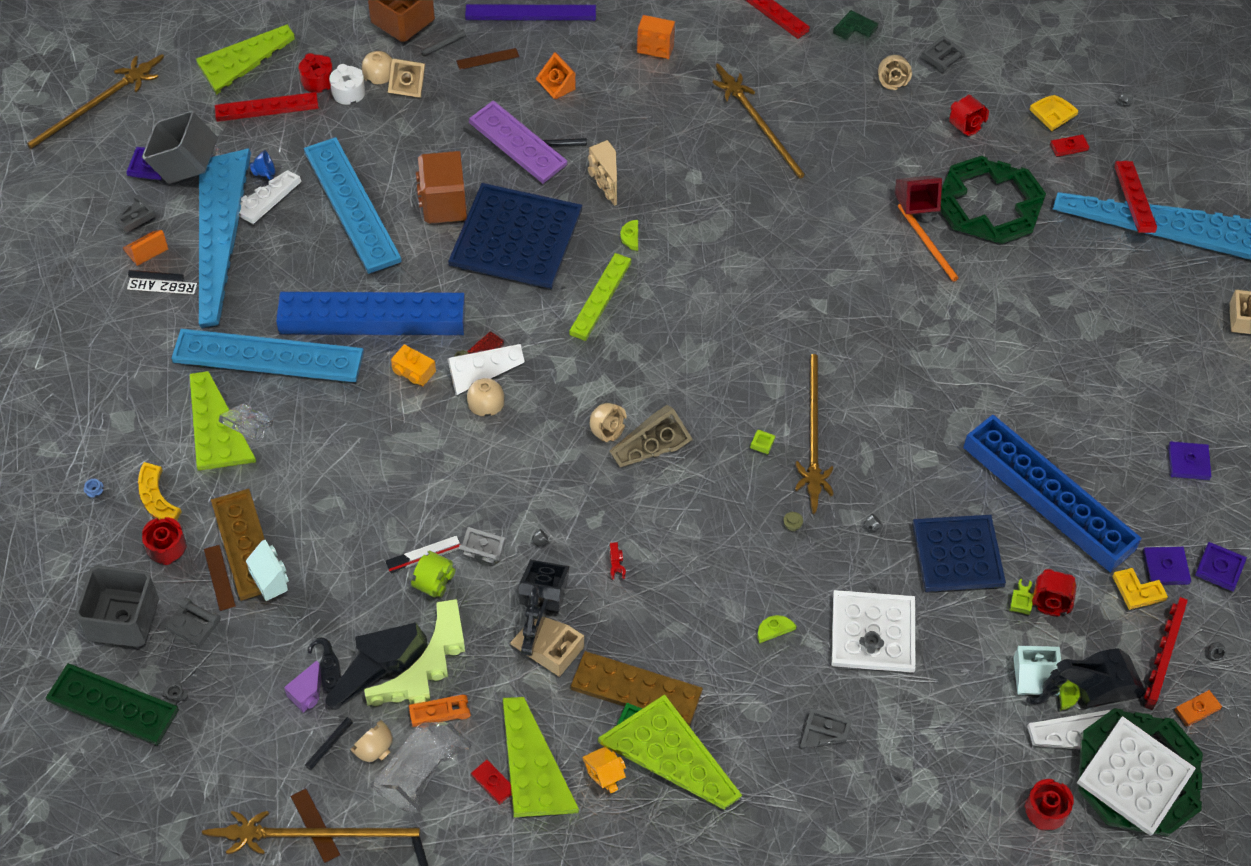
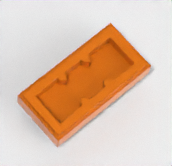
(1198, 708)

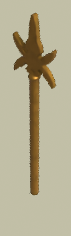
(135, 74)
(737, 90)
(814, 477)
(249, 832)

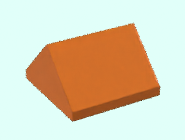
(557, 77)
(146, 247)

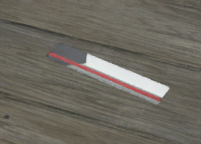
(413, 557)

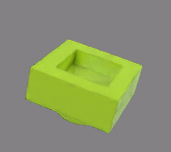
(762, 441)

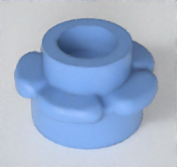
(91, 484)

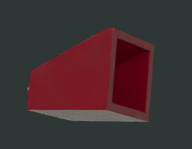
(919, 194)

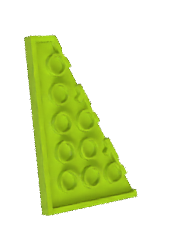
(668, 747)

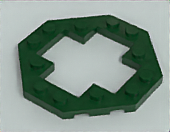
(981, 226)
(1174, 739)

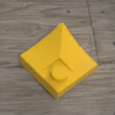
(1053, 111)

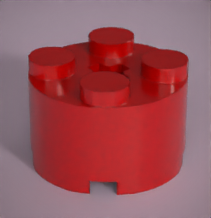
(315, 72)
(968, 115)
(163, 540)
(1054, 592)
(1049, 804)

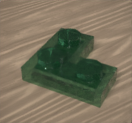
(855, 22)

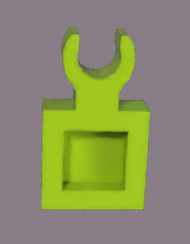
(1021, 599)

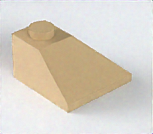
(406, 78)

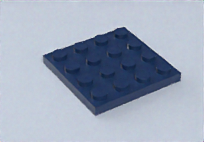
(958, 553)

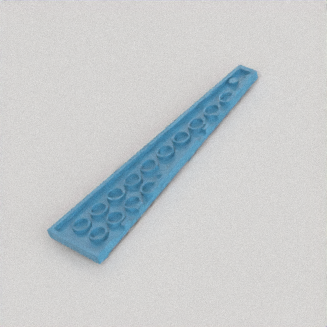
(218, 222)
(1184, 225)

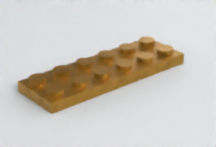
(240, 536)
(632, 685)

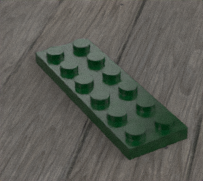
(112, 704)

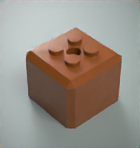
(401, 17)
(441, 187)

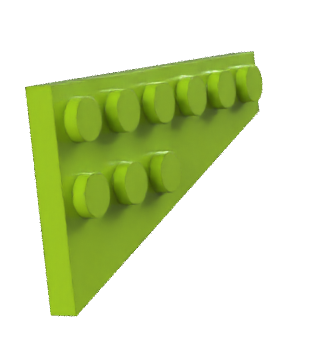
(240, 58)
(214, 442)
(534, 774)

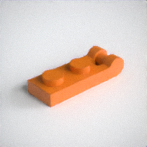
(439, 710)

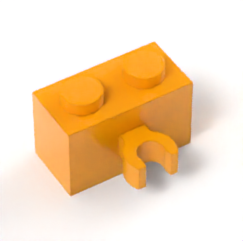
(413, 365)
(605, 768)

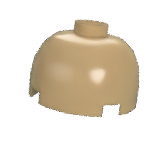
(377, 67)
(894, 72)
(485, 397)
(607, 421)
(374, 743)

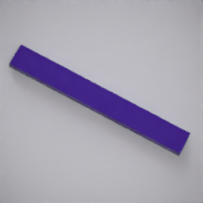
(529, 12)

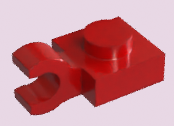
(615, 557)

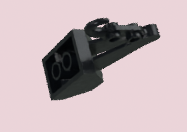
(543, 588)
(380, 653)
(1100, 678)

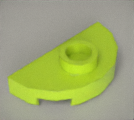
(629, 234)
(774, 627)
(1068, 695)

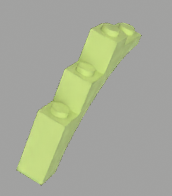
(430, 666)

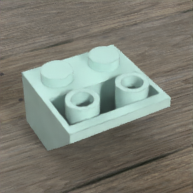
(267, 571)
(1034, 667)

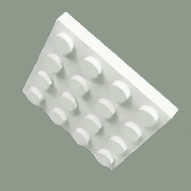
(885, 614)
(1136, 776)

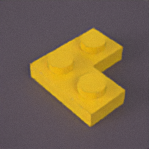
(1138, 594)

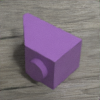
(305, 688)

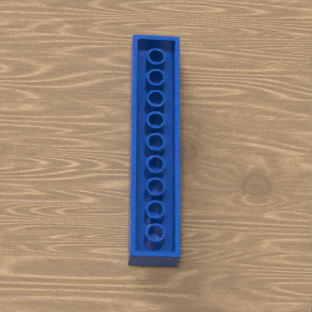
(371, 313)
(1052, 493)

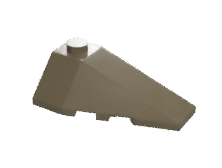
(655, 436)

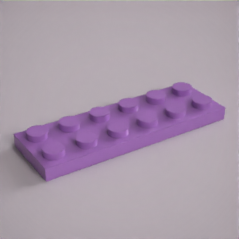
(518, 142)

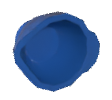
(263, 166)

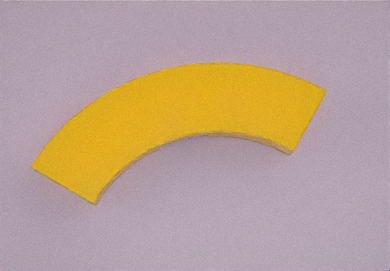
(150, 493)

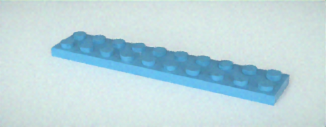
(352, 205)
(268, 355)

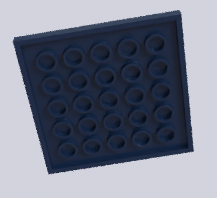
(515, 235)

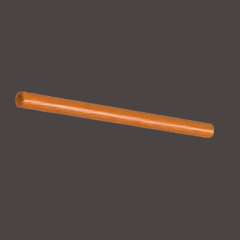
(933, 249)

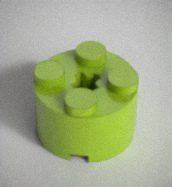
(433, 574)

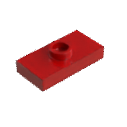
(1069, 145)
(492, 782)

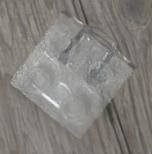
(247, 421)

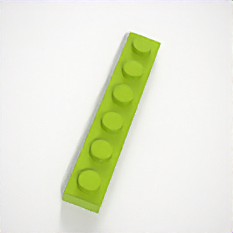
(600, 297)

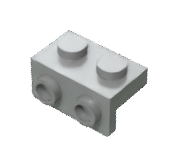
(483, 544)

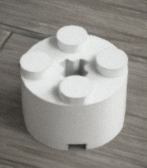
(347, 84)

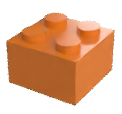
(655, 37)

